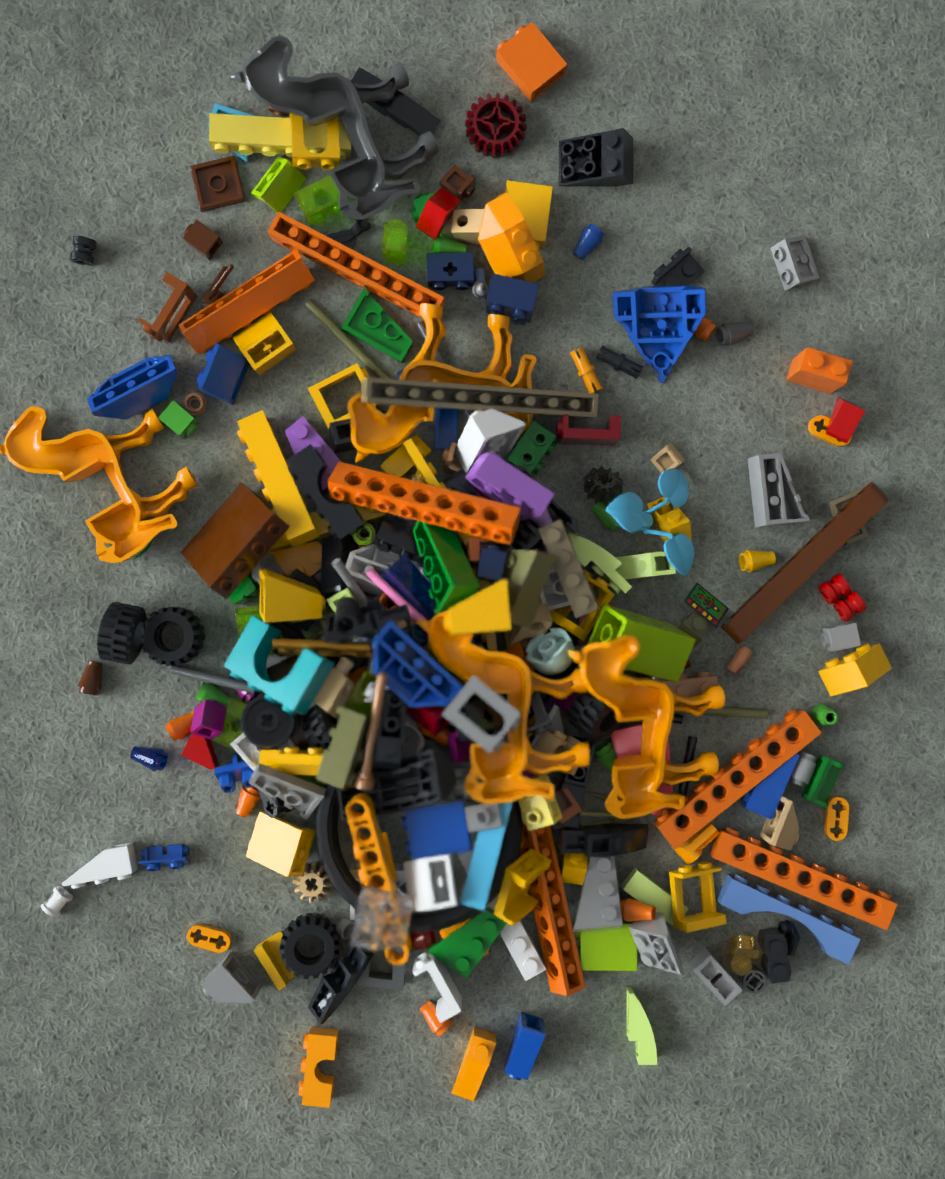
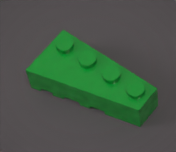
(444, 565)

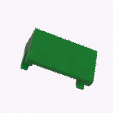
(822, 781)

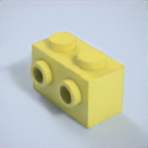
(538, 811)

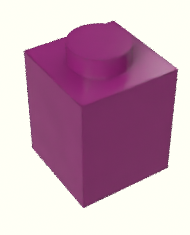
(208, 719)

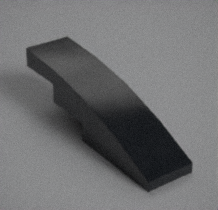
(400, 108)
(337, 985)

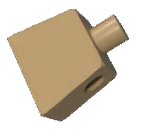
(471, 219)
(335, 688)

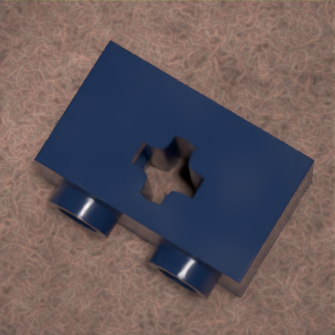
(438, 270)

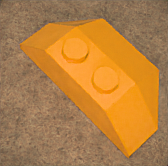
(509, 241)

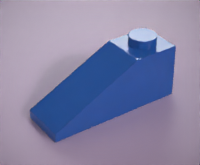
(767, 794)

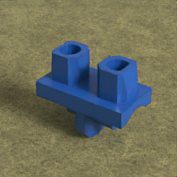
(233, 772)

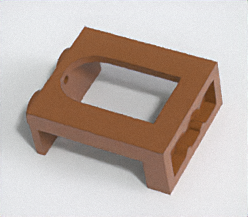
(180, 291)

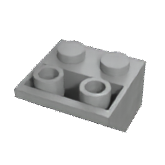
(656, 944)

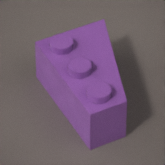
(303, 434)
(509, 486)

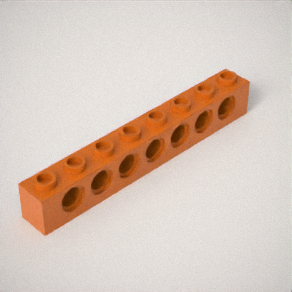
(351, 265)
(424, 502)
(804, 733)
(878, 913)
(553, 917)

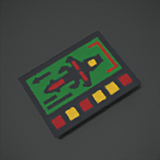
(706, 605)

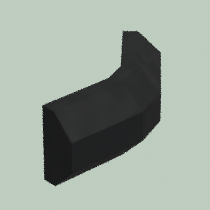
(418, 783)

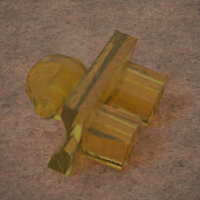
(742, 952)

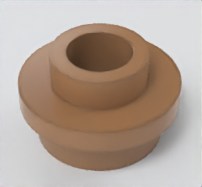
(189, 400)

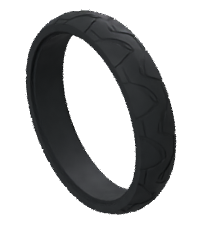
(420, 920)

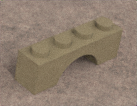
(569, 569)

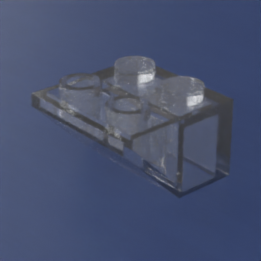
(382, 919)

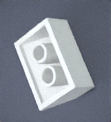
(487, 433)

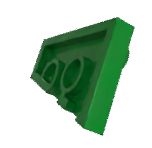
(376, 328)

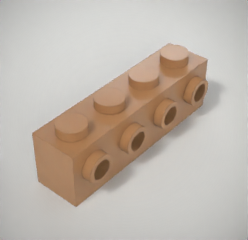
(689, 685)

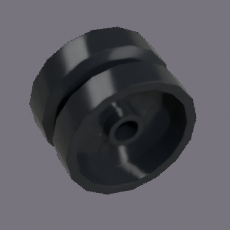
(264, 736)

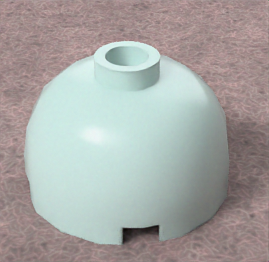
(549, 652)

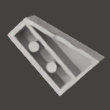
(773, 493)
(599, 897)

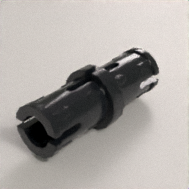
(619, 362)

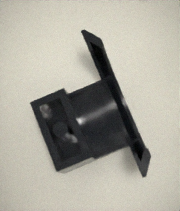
(528, 535)

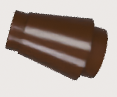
(91, 679)

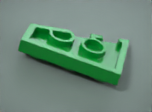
(469, 943)

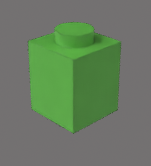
(179, 420)

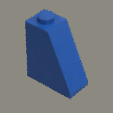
(524, 1046)

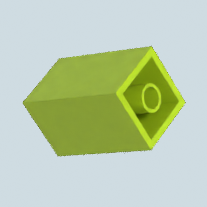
(662, 644)

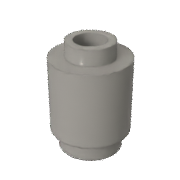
(803, 769)

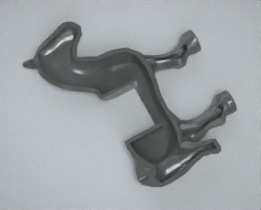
(335, 96)

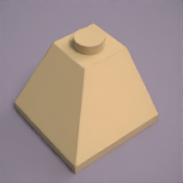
(783, 828)

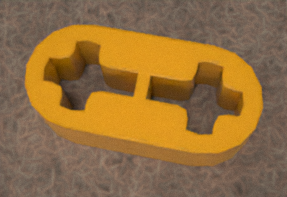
(821, 434)
(842, 819)
(210, 932)

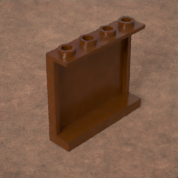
(234, 540)

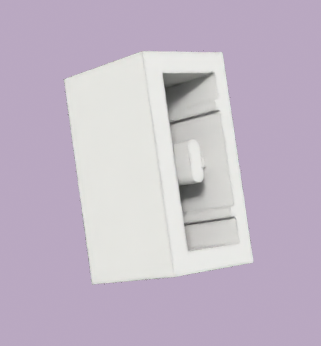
(431, 882)

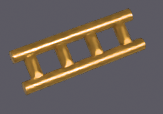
(342, 649)

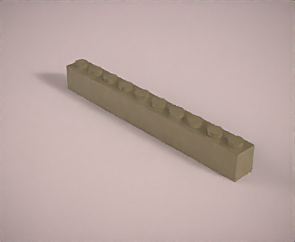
(478, 397)

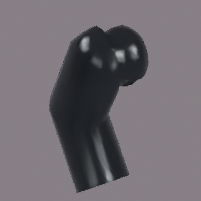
(788, 928)

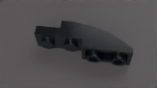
(577, 785)
(605, 840)

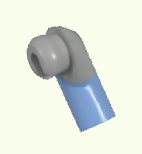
(480, 287)

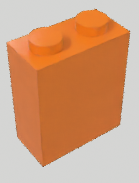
(531, 61)
(819, 370)

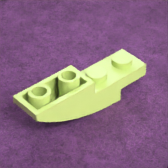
(603, 562)

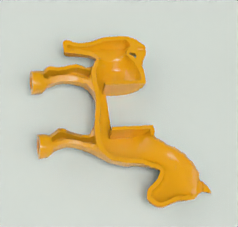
(382, 432)
(84, 455)
(508, 676)
(644, 699)

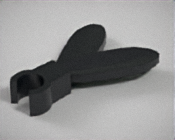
(348, 237)

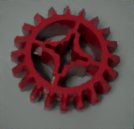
(505, 125)

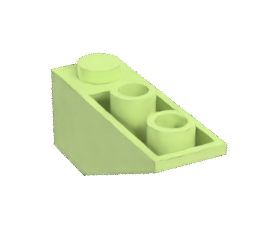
(643, 566)

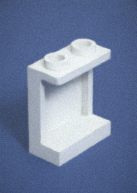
(451, 999)

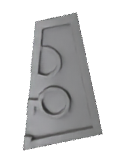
(292, 790)

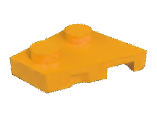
(303, 557)

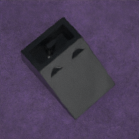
(597, 159)

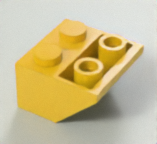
(264, 343)

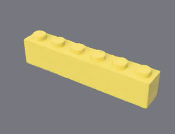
(268, 135)

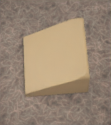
(667, 458)

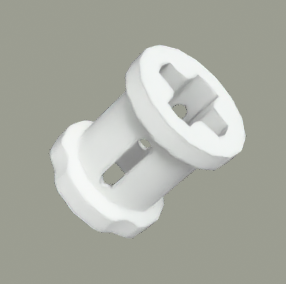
(56, 901)

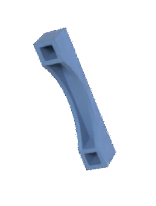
(745, 898)

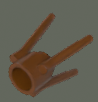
(213, 293)

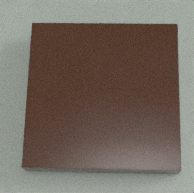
(217, 183)

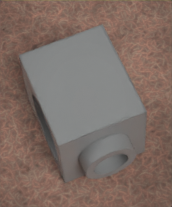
(840, 637)

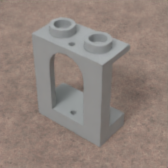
(486, 741)

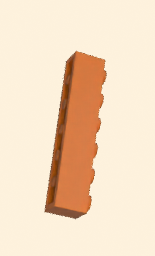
(246, 303)

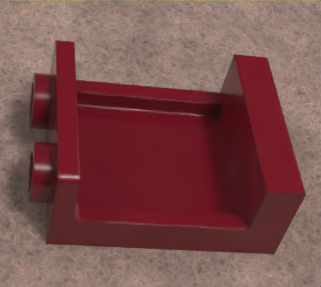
(608, 436)

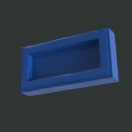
(445, 428)

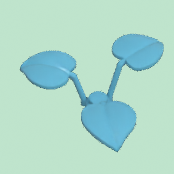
(629, 515)

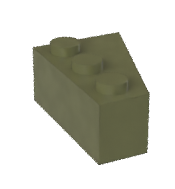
(525, 576)

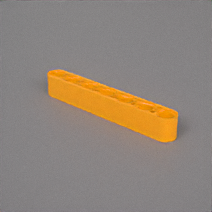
(374, 866)

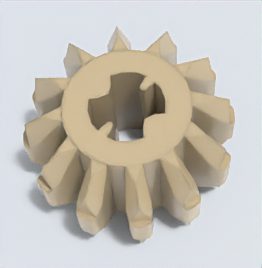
(322, 883)

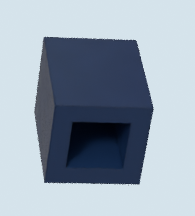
(491, 564)

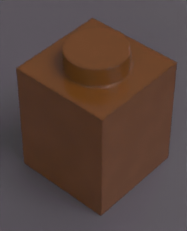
(202, 239)

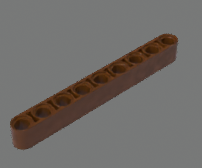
(805, 562)

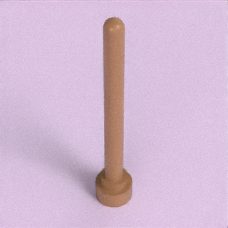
(365, 778)

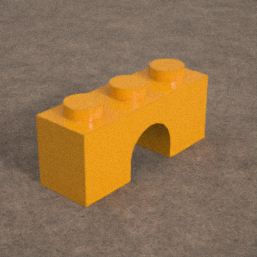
(317, 1087)

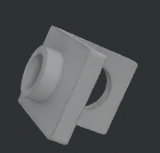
(483, 817)

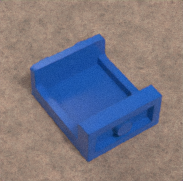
(437, 830)

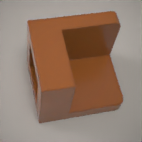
(474, 546)
(567, 804)

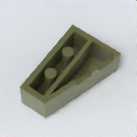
(345, 750)

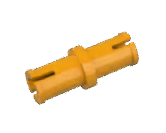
(586, 370)

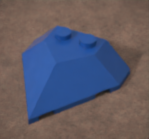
(660, 321)

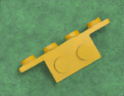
(293, 760)

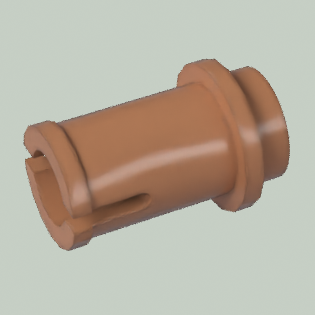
(739, 659)

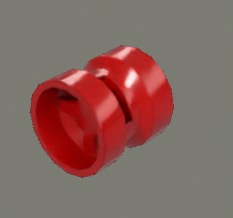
(834, 588)
(848, 607)

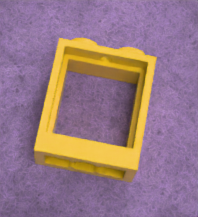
(316, 389)

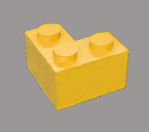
(855, 669)

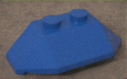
(134, 388)
(411, 670)

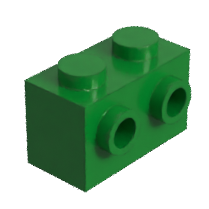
(532, 448)

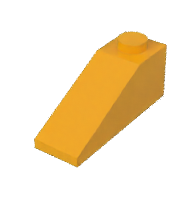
(474, 1063)

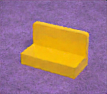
(270, 957)

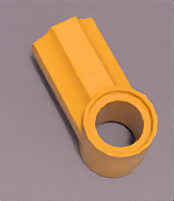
(692, 848)

